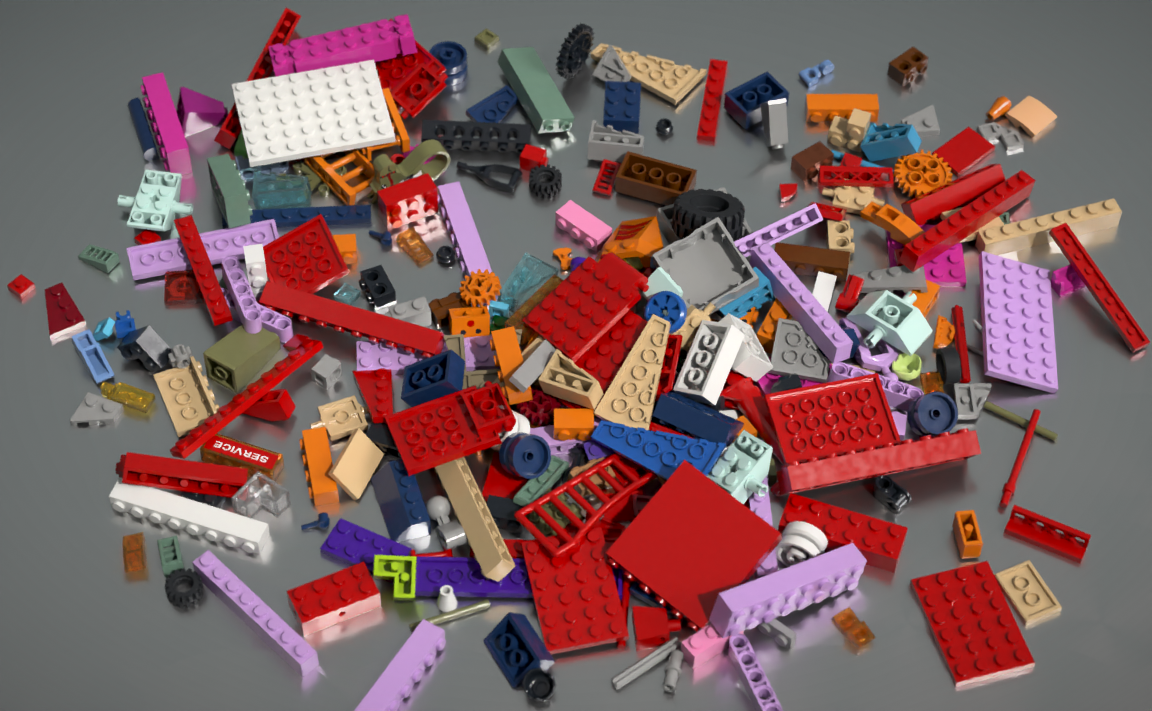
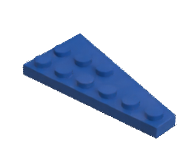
(657, 450)

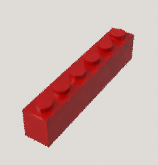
(953, 194)
(183, 475)

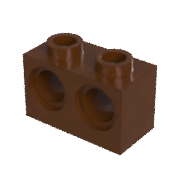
(907, 66)

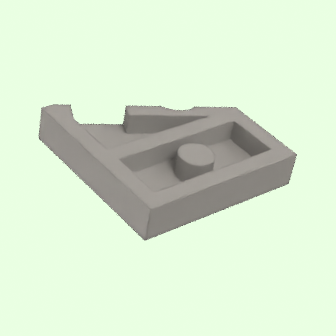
(611, 67)
(924, 122)
(970, 399)
(96, 410)

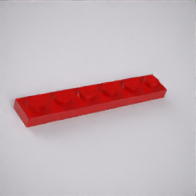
(712, 100)

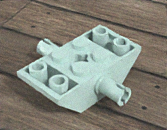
(156, 201)
(657, 282)
(891, 320)
(743, 467)

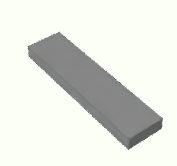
(533, 366)

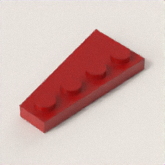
(376, 392)

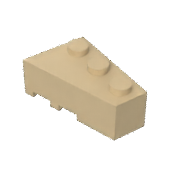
(569, 382)

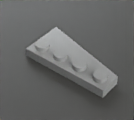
(893, 279)

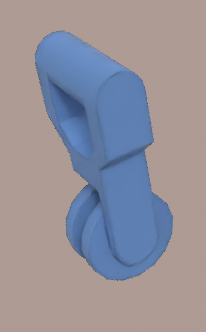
(825, 67)

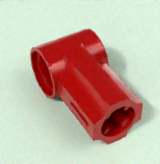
(849, 297)

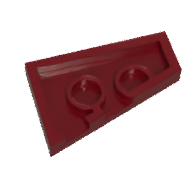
(61, 312)

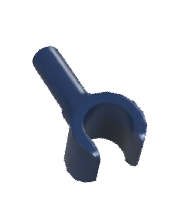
(385, 237)
(322, 522)

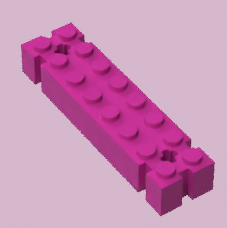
(350, 45)

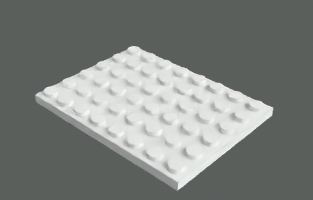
(312, 113)

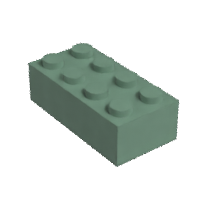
(229, 190)

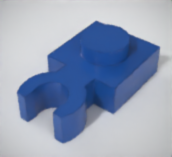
(124, 324)

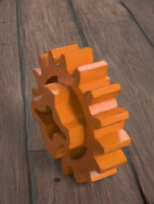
(480, 288)

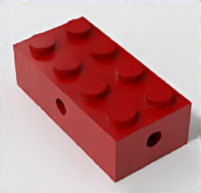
(334, 598)

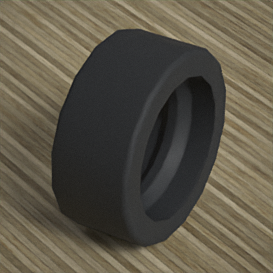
(948, 365)

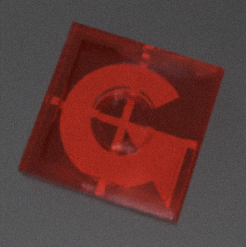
(181, 288)

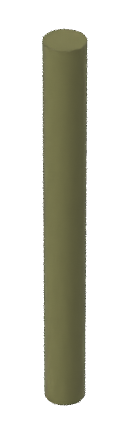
(1019, 420)
(453, 614)

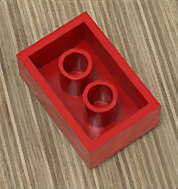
(407, 201)

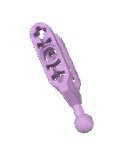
(878, 362)

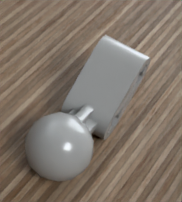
(449, 533)

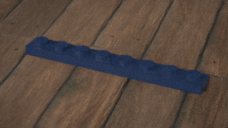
(297, 216)

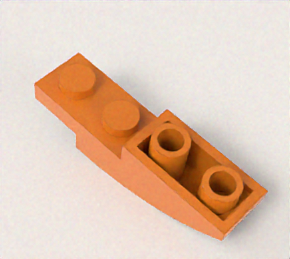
(892, 220)

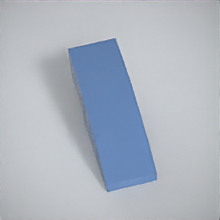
(92, 356)

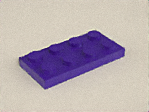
(356, 544)

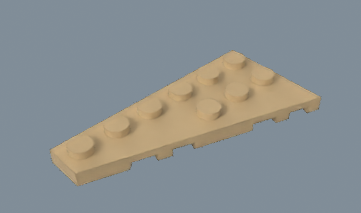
(656, 74)
(635, 386)

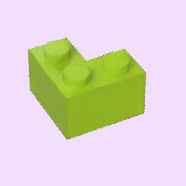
(401, 570)

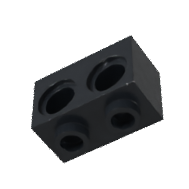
(377, 287)

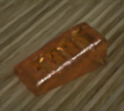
(402, 241)

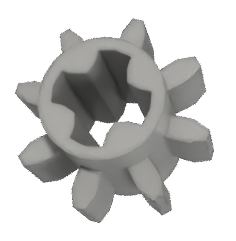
(180, 356)

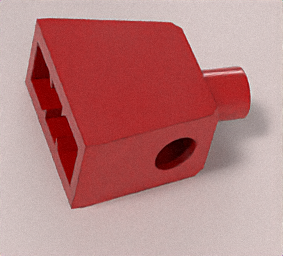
(652, 627)

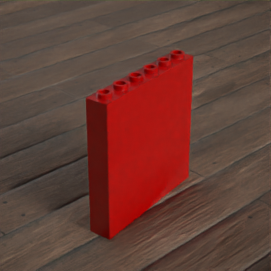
(692, 545)

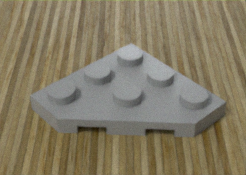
(797, 353)

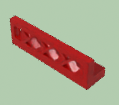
(857, 176)
(1046, 536)

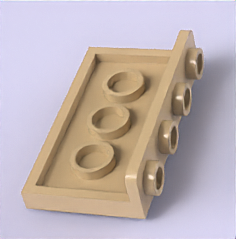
(186, 396)

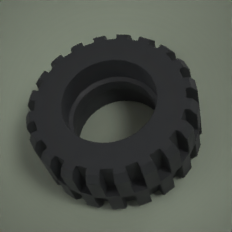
(701, 206)

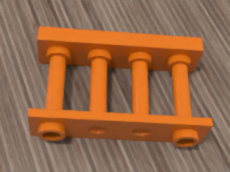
(401, 138)
(337, 182)

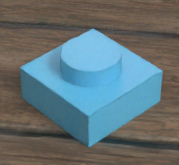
(499, 309)
(103, 329)

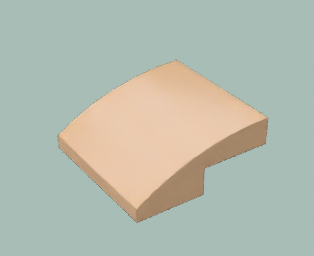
(1031, 115)

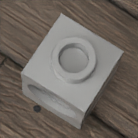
(326, 371)

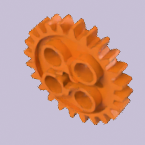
(921, 173)

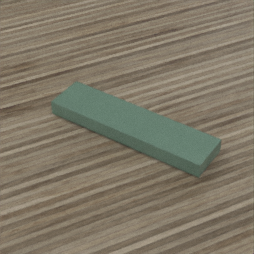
(538, 486)

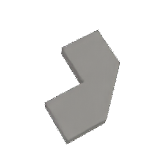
(1010, 138)

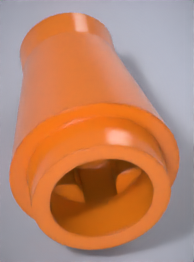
(999, 107)

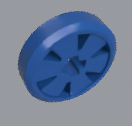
(672, 303)

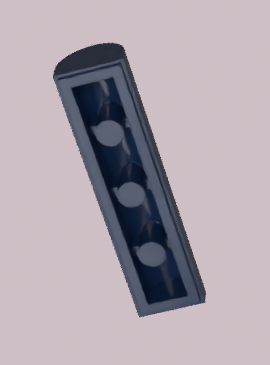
(143, 129)

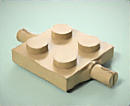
(852, 198)
(692, 324)
(341, 417)

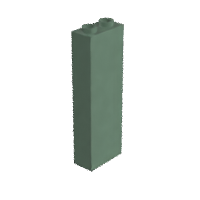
(535, 90)

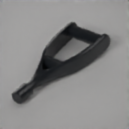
(487, 169)

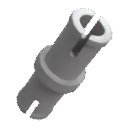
(672, 671)

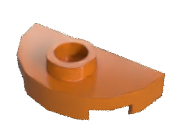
(944, 333)

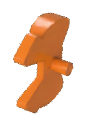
(562, 254)

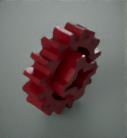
(540, 408)

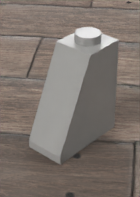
(775, 123)

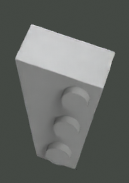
(612, 144)

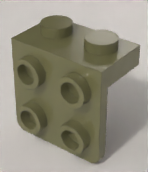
(546, 530)

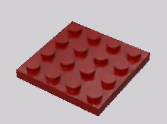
(305, 258)

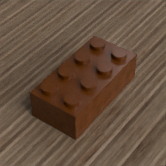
(653, 179)

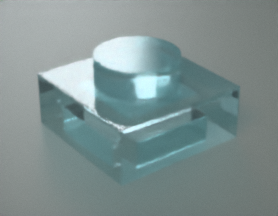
(347, 294)

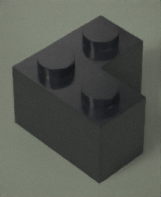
(147, 346)

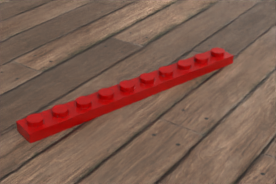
(244, 400)

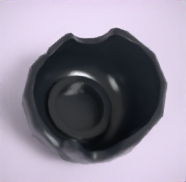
(539, 684)

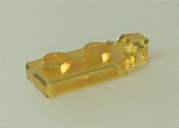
(128, 396)

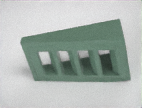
(106, 266)
(170, 557)

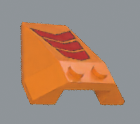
(634, 239)

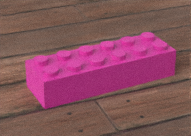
(165, 124)

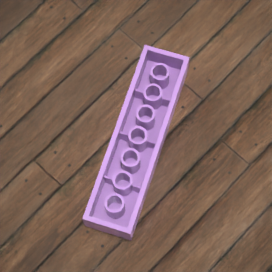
(787, 590)

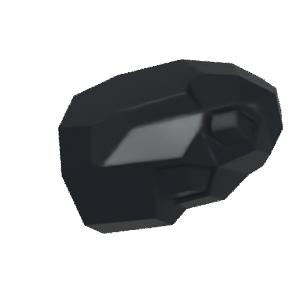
(787, 383)

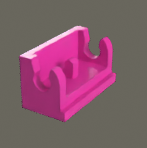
(1066, 281)

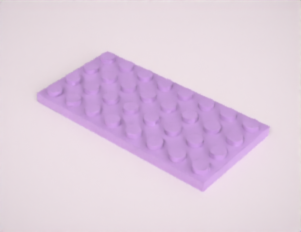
(1017, 322)

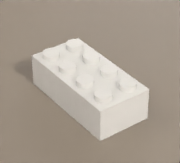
(709, 362)

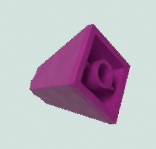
(198, 111)

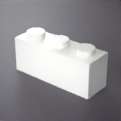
(255, 268)

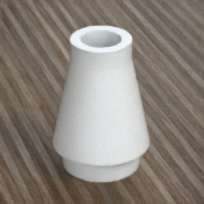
(446, 600)

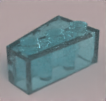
(279, 192)
(525, 281)

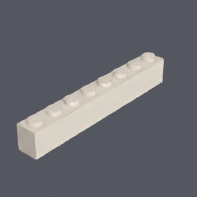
(190, 516)

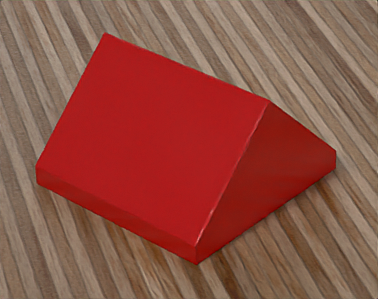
(623, 510)

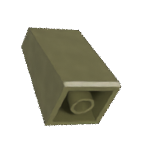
(240, 357)

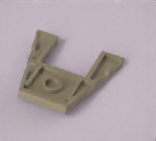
(473, 378)

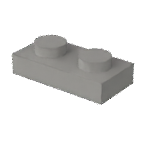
(779, 632)

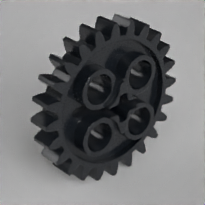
(574, 51)

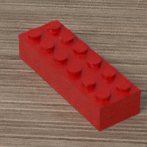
(875, 538)

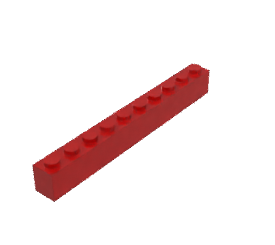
(262, 69)
(966, 221)
(352, 320)

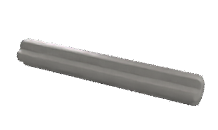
(645, 663)

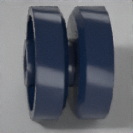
(453, 58)
(932, 414)
(525, 455)

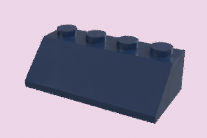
(696, 419)
(400, 502)

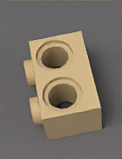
(839, 236)

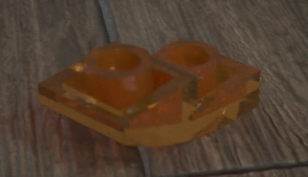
(931, 382)
(134, 553)
(851, 627)

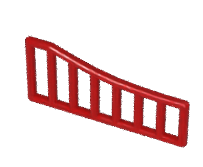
(567, 487)

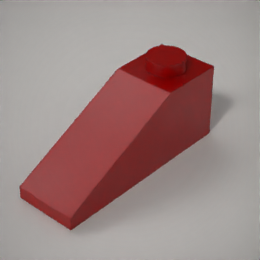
(273, 406)

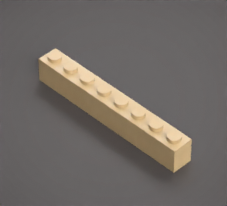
(1036, 230)
(475, 519)

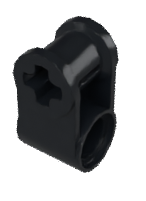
(892, 496)

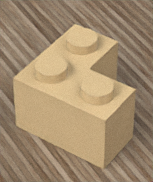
(849, 132)

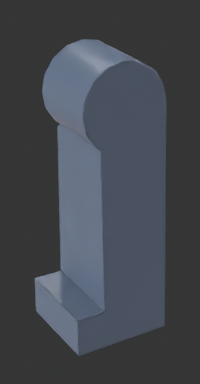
(248, 172)

